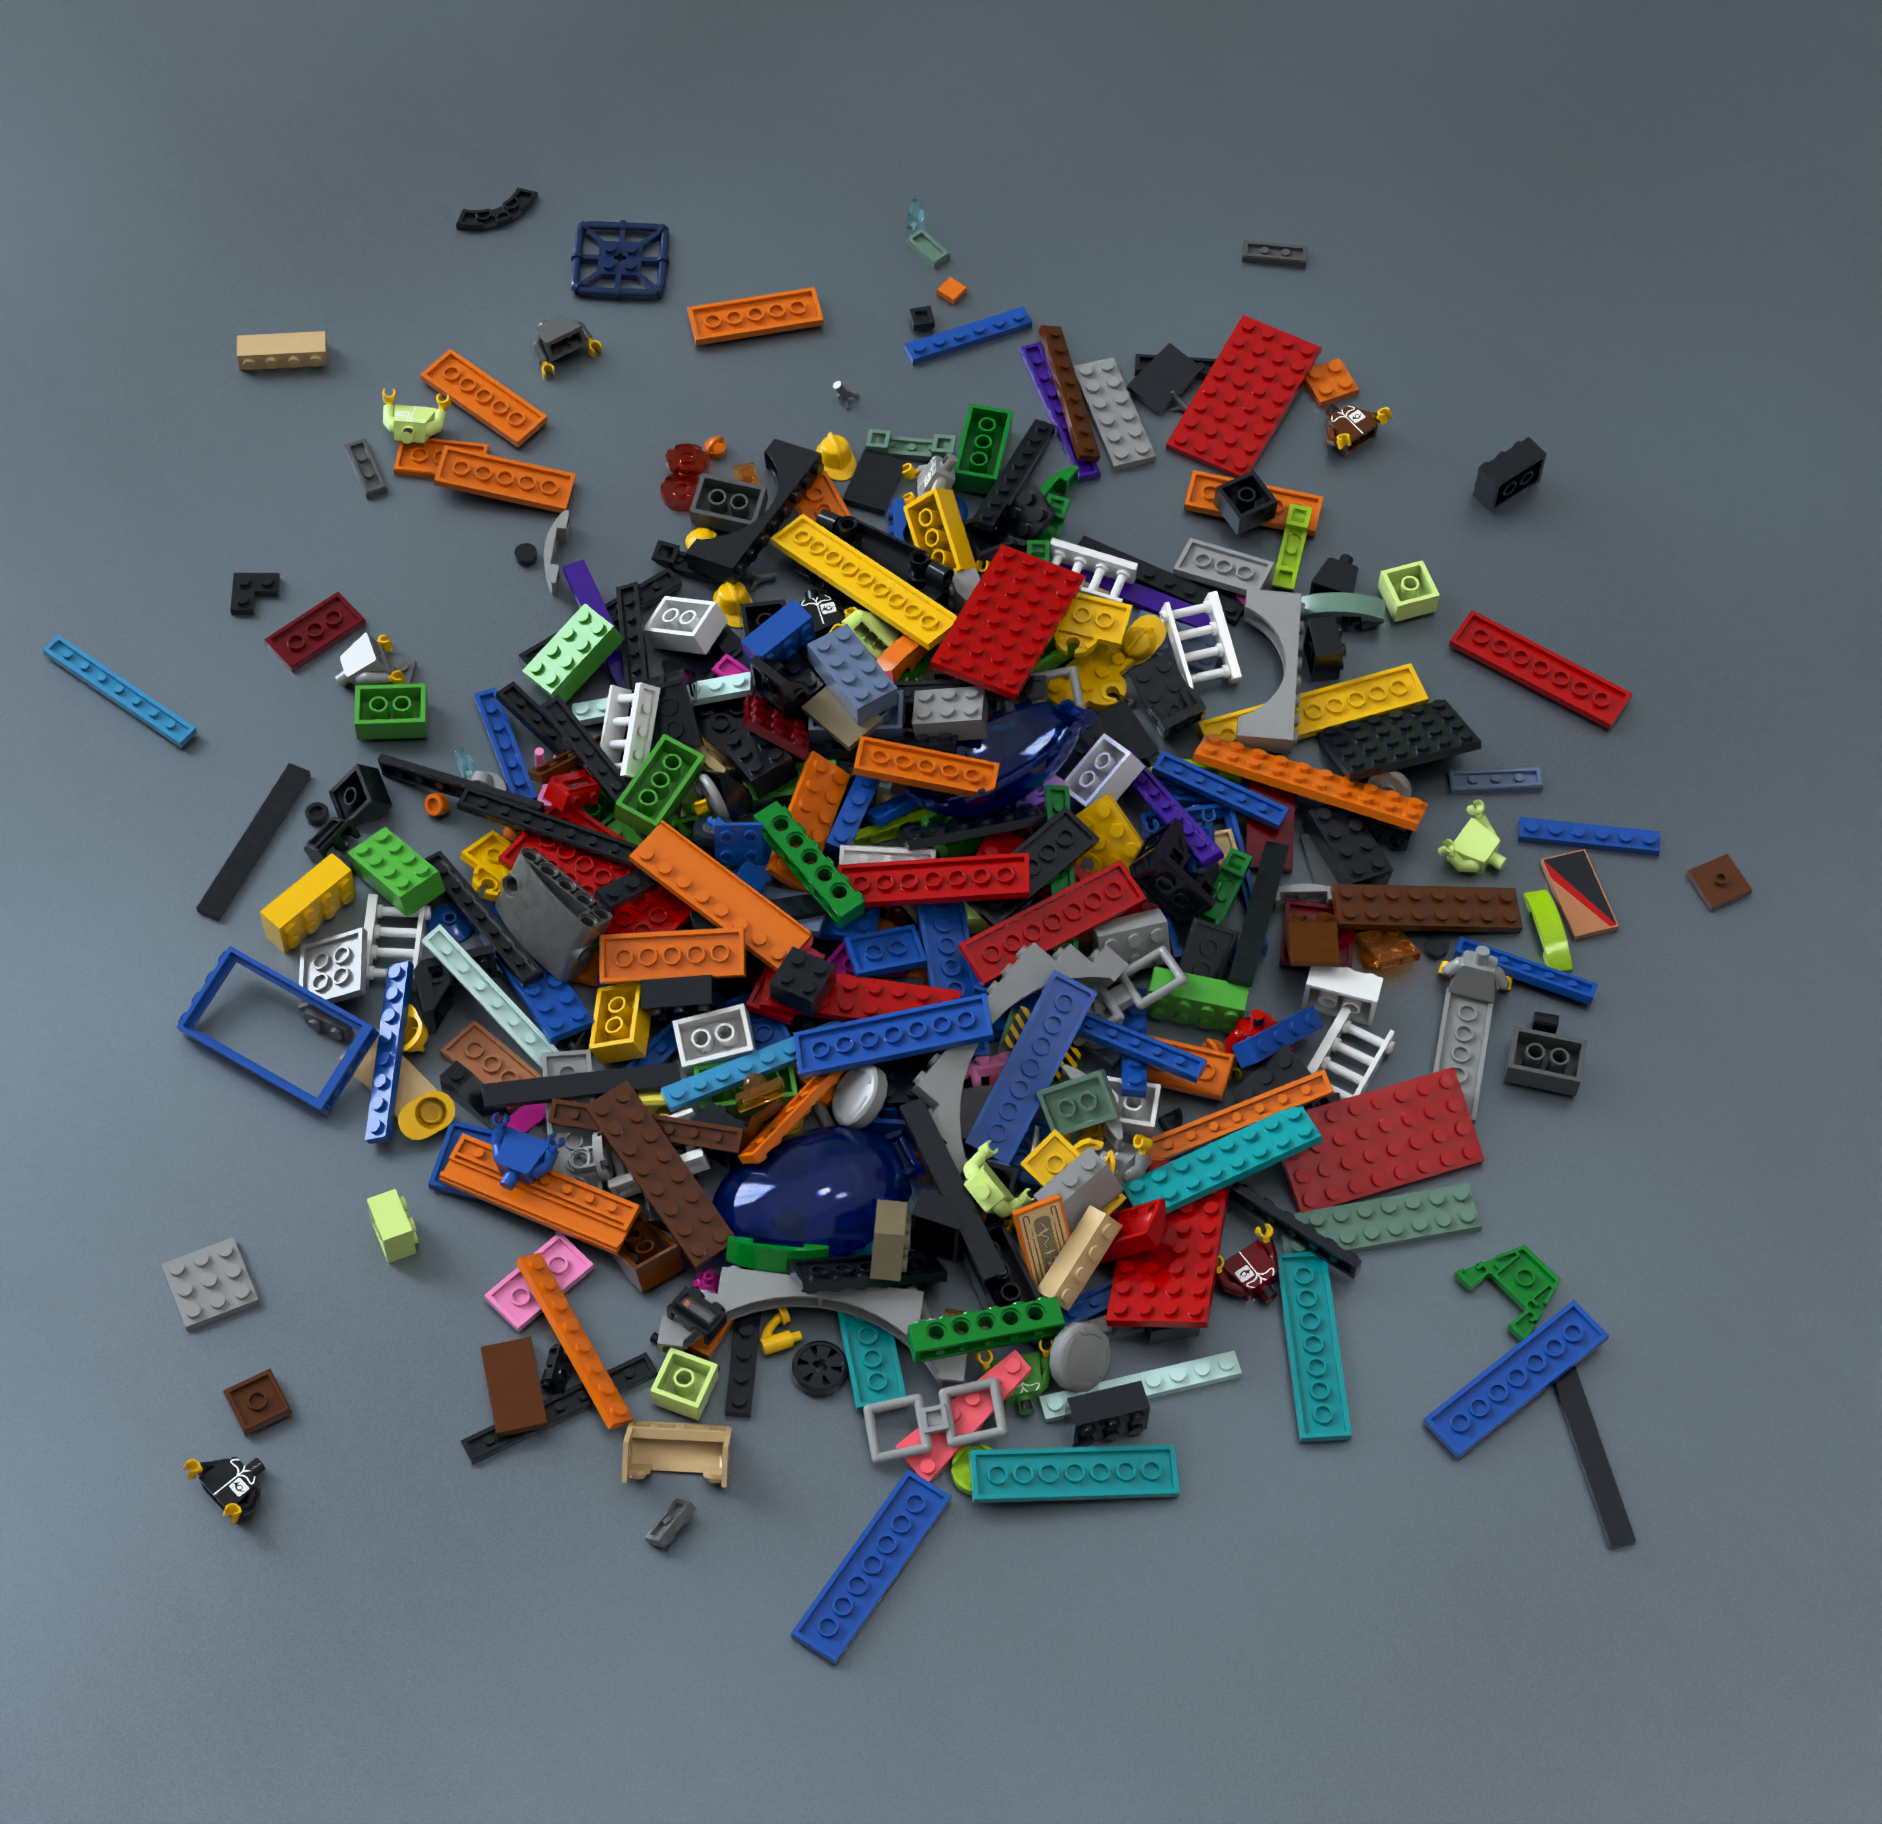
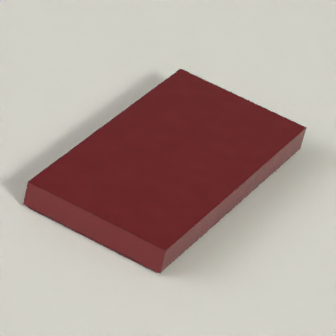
(315, 632)
(1259, 833)

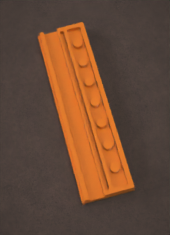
(718, 894)
(550, 1200)

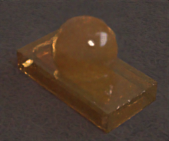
(758, 1091)

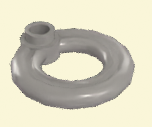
(707, 789)

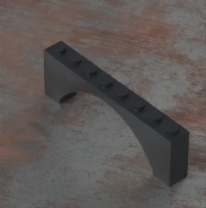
(733, 553)

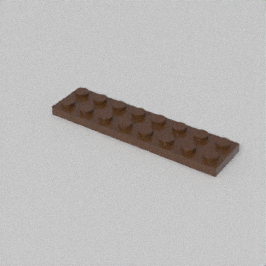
(1426, 908)
(660, 1174)

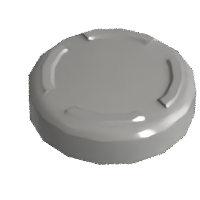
(860, 1096)
(1080, 1357)

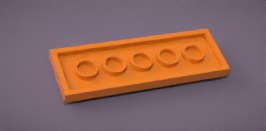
(755, 316)
(484, 398)
(504, 479)
(1202, 492)
(924, 767)
(814, 807)
(672, 954)

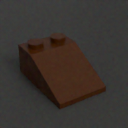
(1312, 939)
(648, 1255)

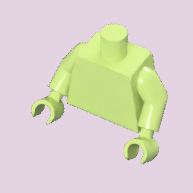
(1475, 844)
(988, 1188)

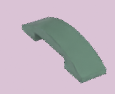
(910, 448)
(1345, 605)

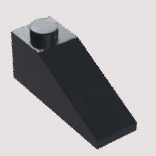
(466, 1091)

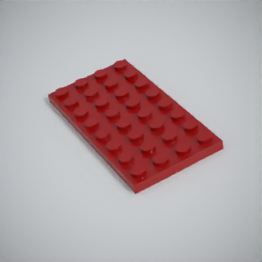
(1243, 398)
(1007, 622)
(652, 912)
(1384, 1141)
(1177, 1279)

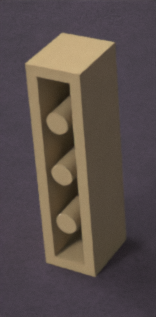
(282, 350)
(1079, 1257)

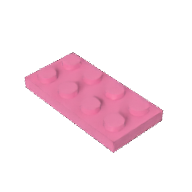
(515, 1299)

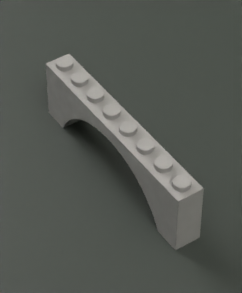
(1273, 723)

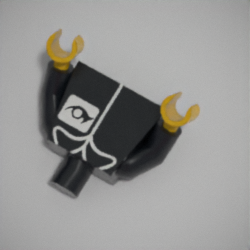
(824, 608)
(229, 1484)

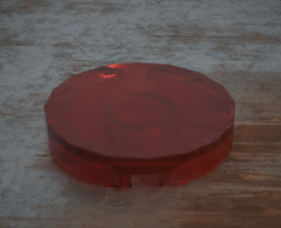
(687, 460)
(678, 491)

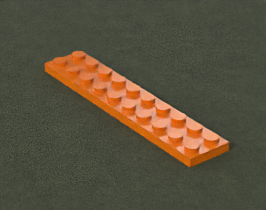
(1310, 782)

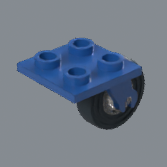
(730, 841)

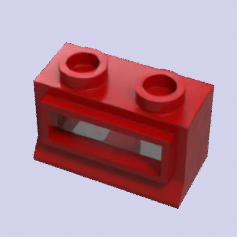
(572, 791)

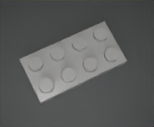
(1222, 567)

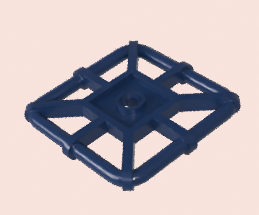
(610, 251)

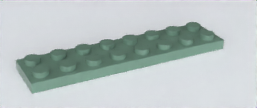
(1394, 1219)

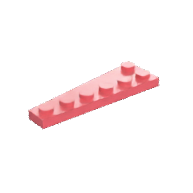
(969, 1414)

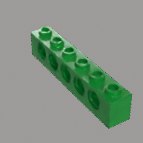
(840, 909)
(976, 1339)

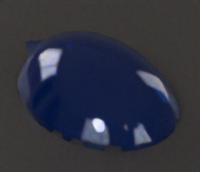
(1029, 746)
(818, 1188)

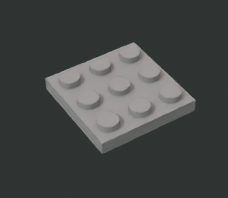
(334, 967)
(210, 1284)

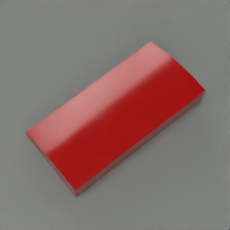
(1140, 1230)

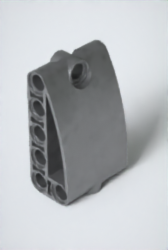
(551, 915)

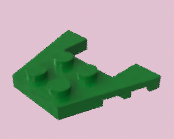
(1522, 1278)

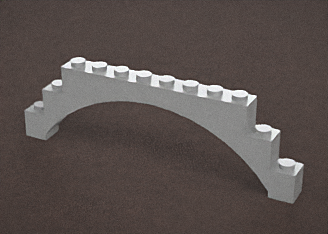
(944, 1079)
(756, 1290)

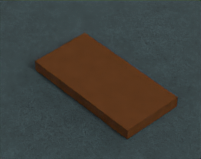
(514, 1387)

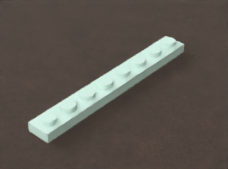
(707, 692)
(488, 994)
(1156, 1382)

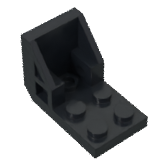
(1022, 521)
(786, 685)
(1167, 695)
(675, 708)
(1161, 874)
(435, 984)

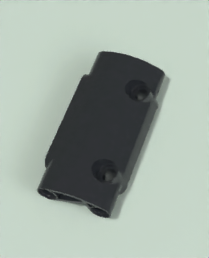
(892, 553)

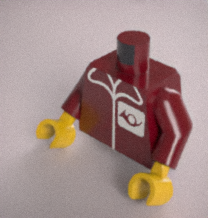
(1251, 1269)

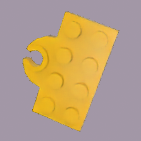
(1092, 622)
(1098, 675)
(1116, 834)
(484, 860)
(1056, 1153)

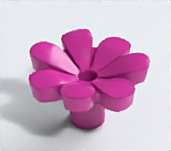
(707, 1281)

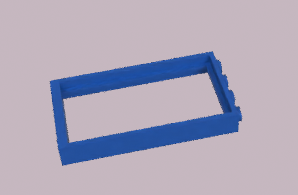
(1230, 819)
(342, 1073)

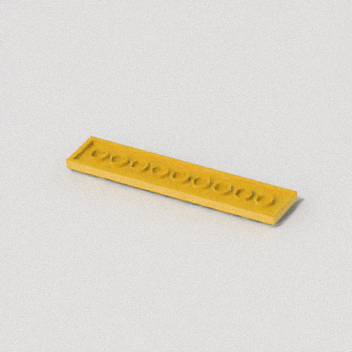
(865, 581)
(1339, 703)

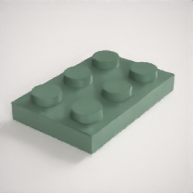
(1079, 1102)

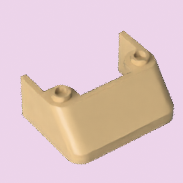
(677, 1449)

